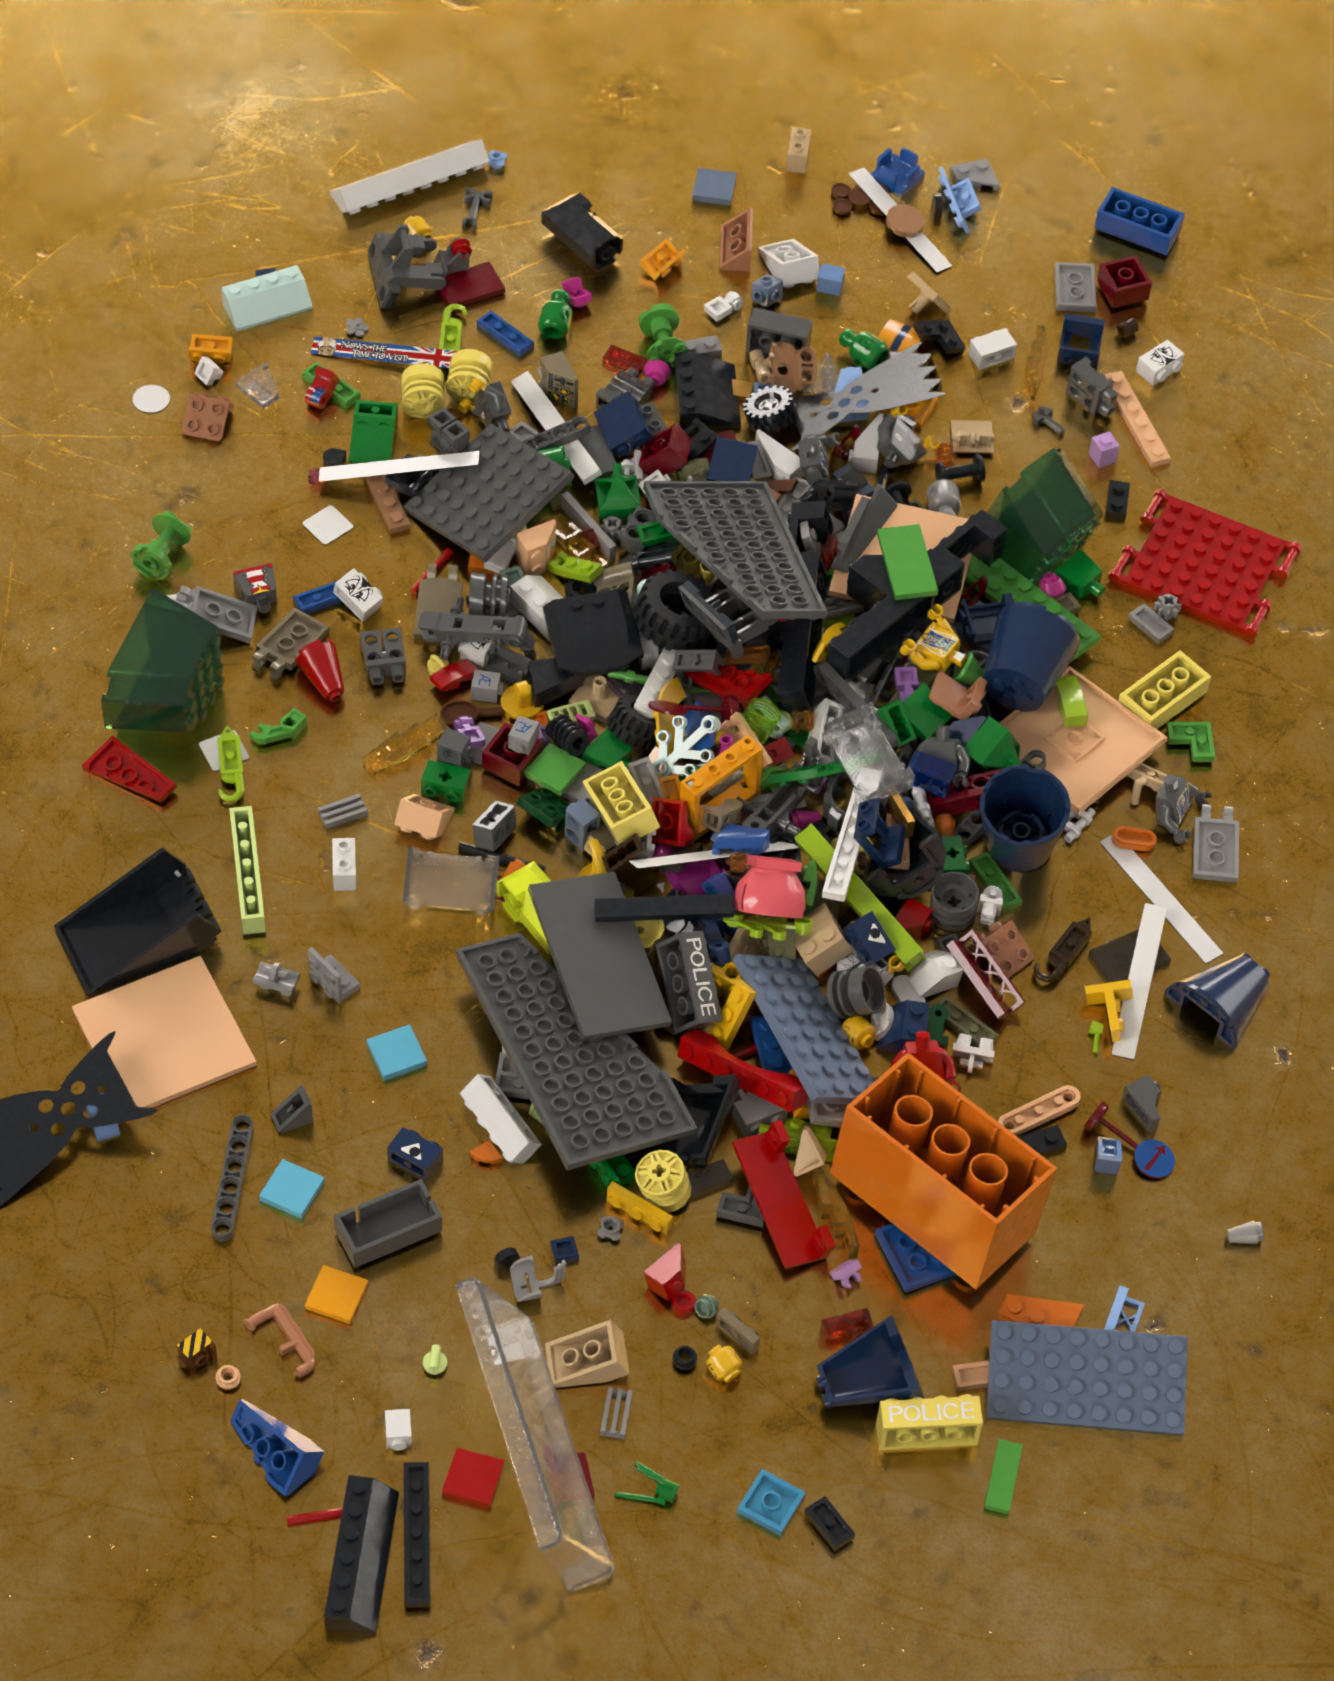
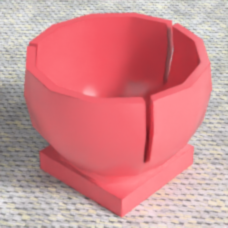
(771, 888)

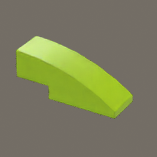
(1071, 702)

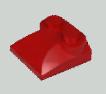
(673, 822)

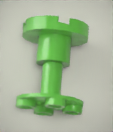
(660, 324)
(153, 558)

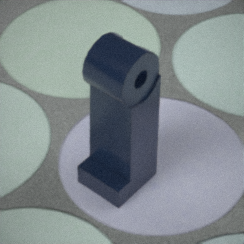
(717, 948)

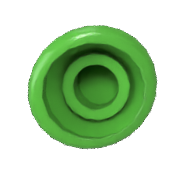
(968, 672)

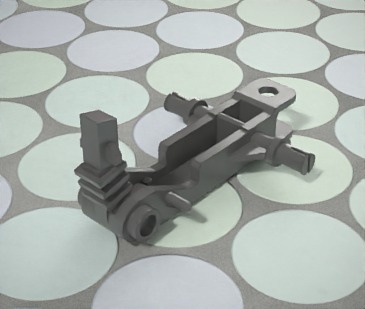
(460, 628)
(775, 810)

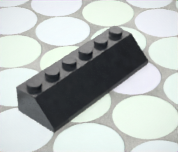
(361, 1556)

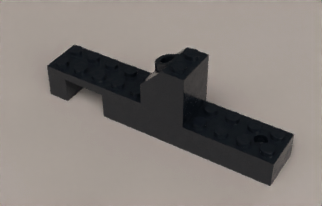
(892, 619)
(801, 636)

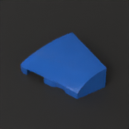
(742, 839)

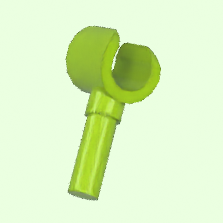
(1096, 1029)

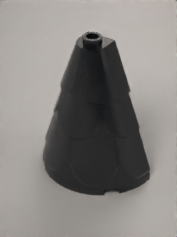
(925, 867)

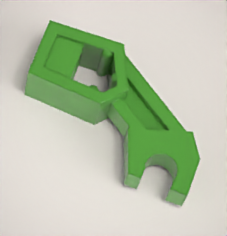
(271, 734)

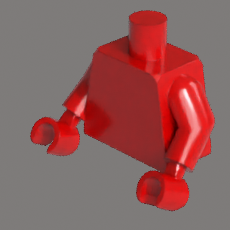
(930, 1055)

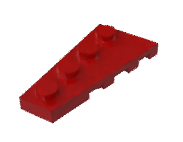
(735, 682)
(126, 768)

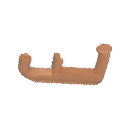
(292, 1332)

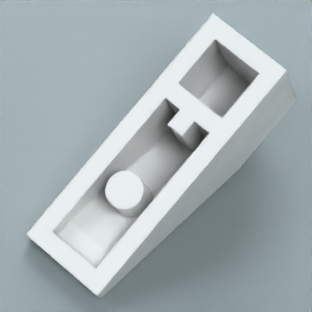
(865, 451)
(782, 461)

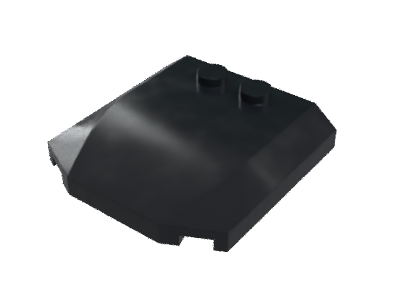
(593, 633)

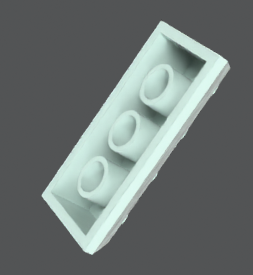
(266, 298)

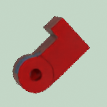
(321, 387)

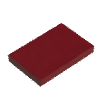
(472, 285)

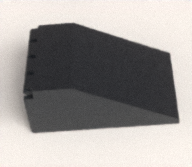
(138, 925)

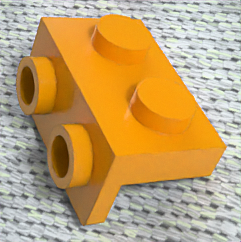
(660, 260)
(215, 347)

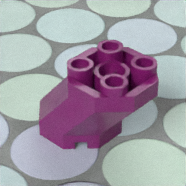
(691, 877)

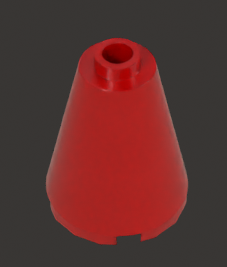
(322, 668)

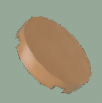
(905, 220)

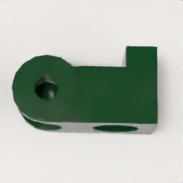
(936, 1021)

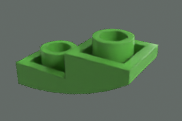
(810, 877)

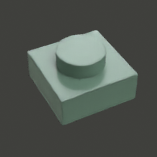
(514, 574)

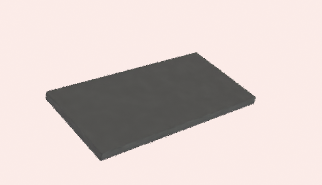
(598, 962)

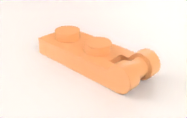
(738, 720)

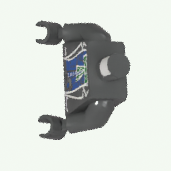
(814, 456)
(1173, 803)

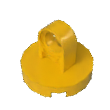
(519, 701)

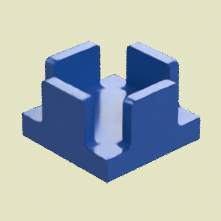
(898, 172)

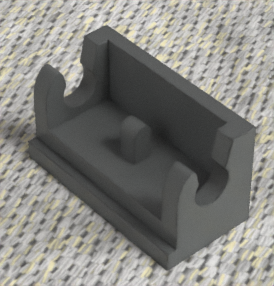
(697, 661)
(510, 664)

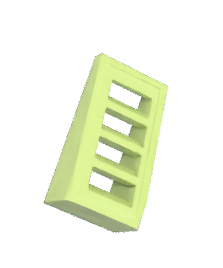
(572, 708)

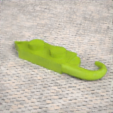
(451, 328)
(231, 763)

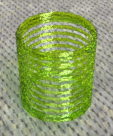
(762, 718)

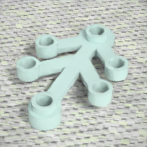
(682, 747)

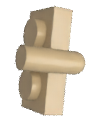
(1142, 776)

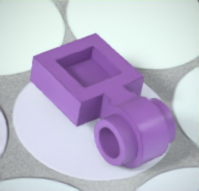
(906, 680)
(466, 726)

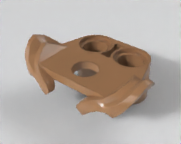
(785, 354)

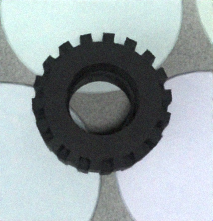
(630, 726)

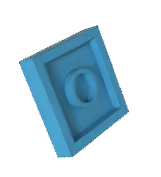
(771, 1502)

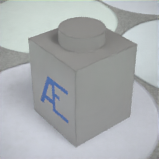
(486, 686)
(523, 735)

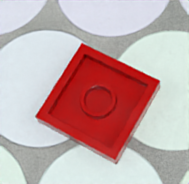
(473, 1477)

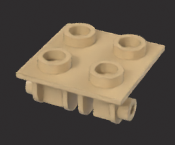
(972, 436)

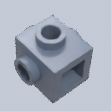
(767, 290)

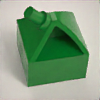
(616, 495)
(993, 747)

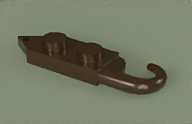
(1066, 949)

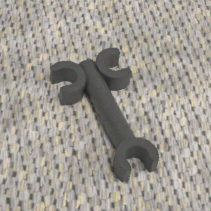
(475, 198)

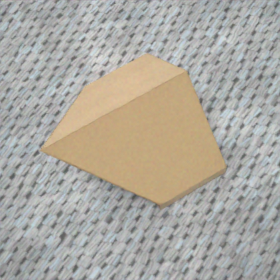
(810, 1153)

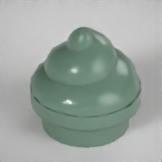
(706, 1306)

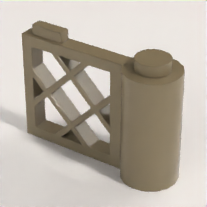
(618, 578)

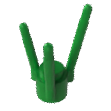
(665, 1488)

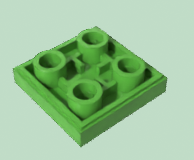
(555, 769)

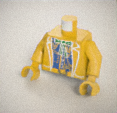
(937, 646)

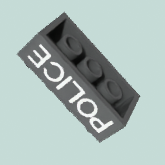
(689, 982)

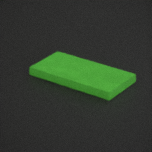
(907, 562)

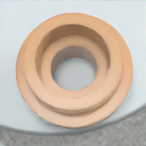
(228, 1370)

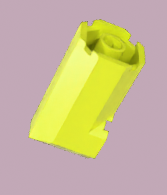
(518, 900)

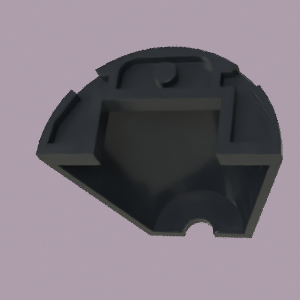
(709, 1108)

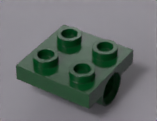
(545, 807)

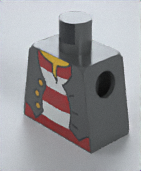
(256, 586)

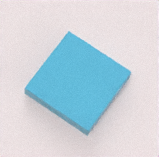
(396, 1052)
(291, 1189)

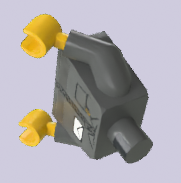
(489, 404)
(899, 442)

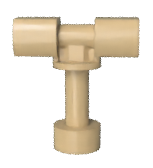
(762, 366)

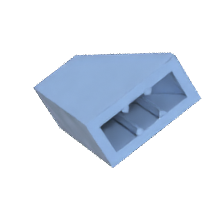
(845, 378)

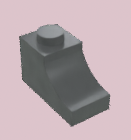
(1141, 1099)

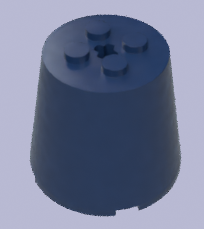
(1028, 655)
(1023, 816)

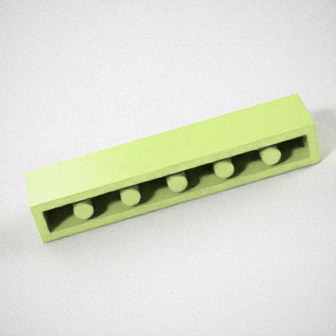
(247, 870)

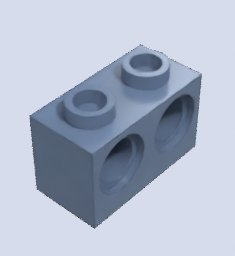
(579, 821)

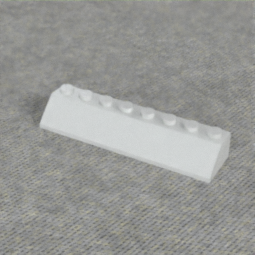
(409, 176)

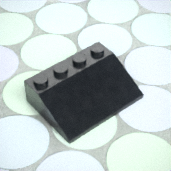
(705, 391)

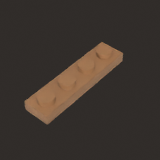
(388, 504)

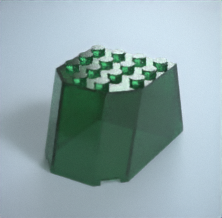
(1045, 515)
(164, 670)

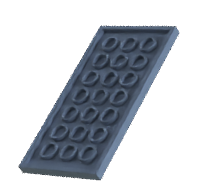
(806, 1028)
(1087, 1377)

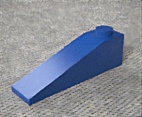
(281, 1451)

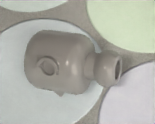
(944, 497)

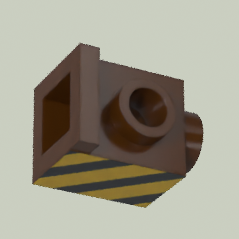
(195, 1350)

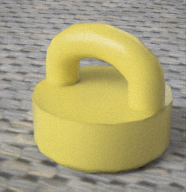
(435, 664)

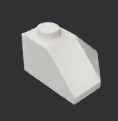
(935, 974)

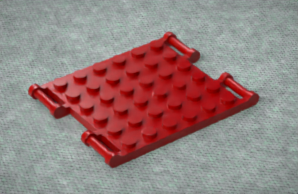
(1205, 562)

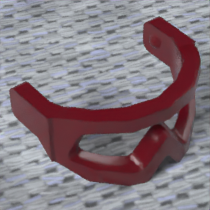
(841, 449)
(983, 584)

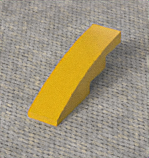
(821, 651)

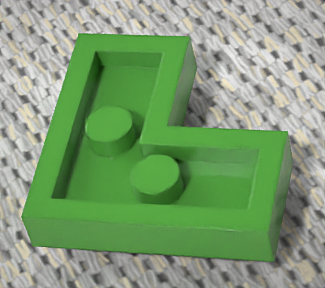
(1197, 735)

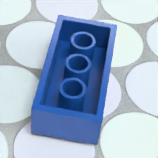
(1139, 220)

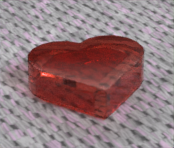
(589, 535)

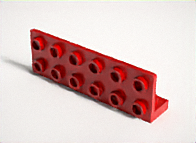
(781, 1199)

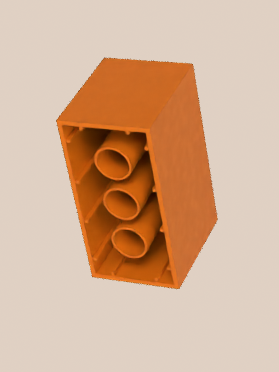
(942, 1170)

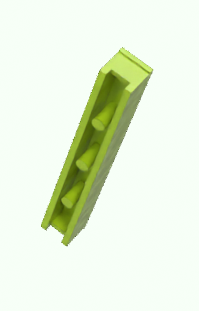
(861, 898)

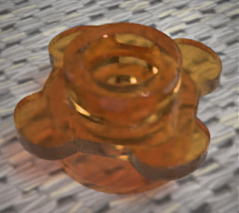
(944, 448)
(808, 720)
(738, 862)

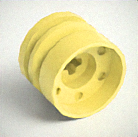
(463, 369)
(422, 390)
(663, 1180)

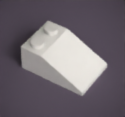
(790, 262)

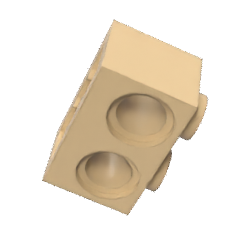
(798, 150)

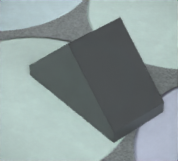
(293, 1112)

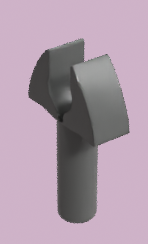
(1045, 418)

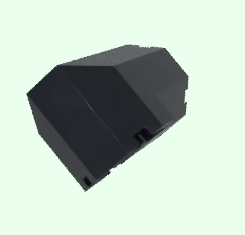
(583, 231)

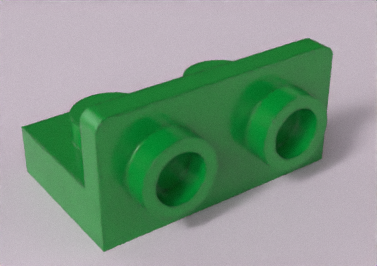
(616, 1170)

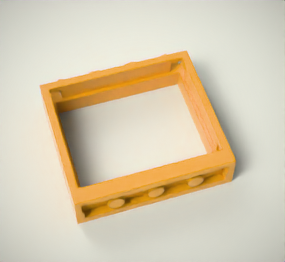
(744, 754)

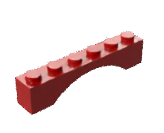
(775, 1087)

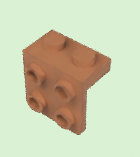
(206, 416)
(956, 698)
(1006, 946)

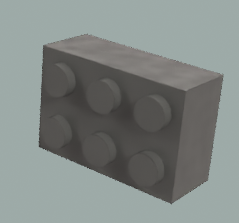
(771, 326)

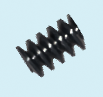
(567, 734)

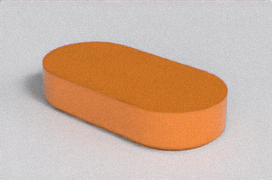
(1134, 838)

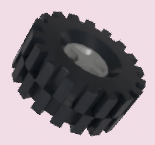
(770, 409)

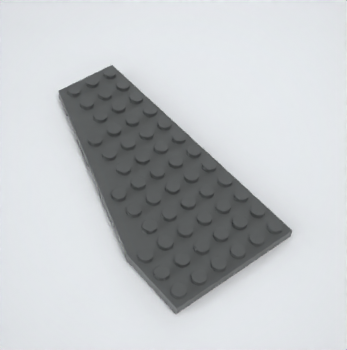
(741, 541)
(590, 1094)

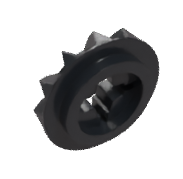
(574, 586)

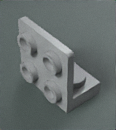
(331, 976)

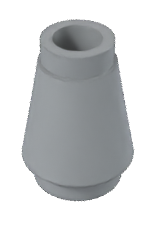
(1246, 1233)

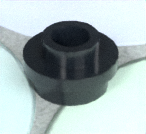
(684, 1351)

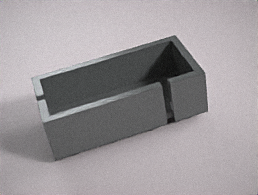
(388, 1223)

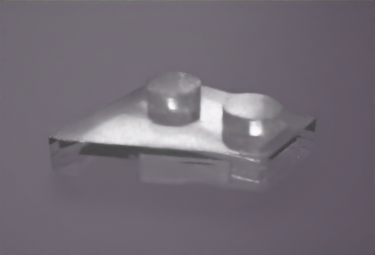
(259, 386)

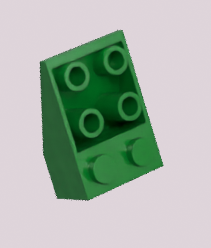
(373, 431)

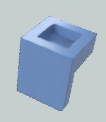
(830, 279)

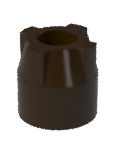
(1127, 327)

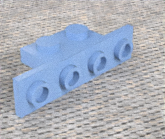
(963, 199)

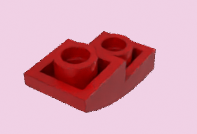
(451, 675)

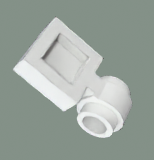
(720, 308)

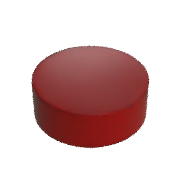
(683, 1303)

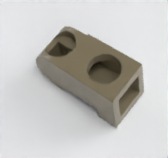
(723, 814)

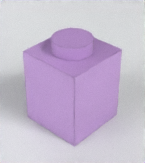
(1104, 449)

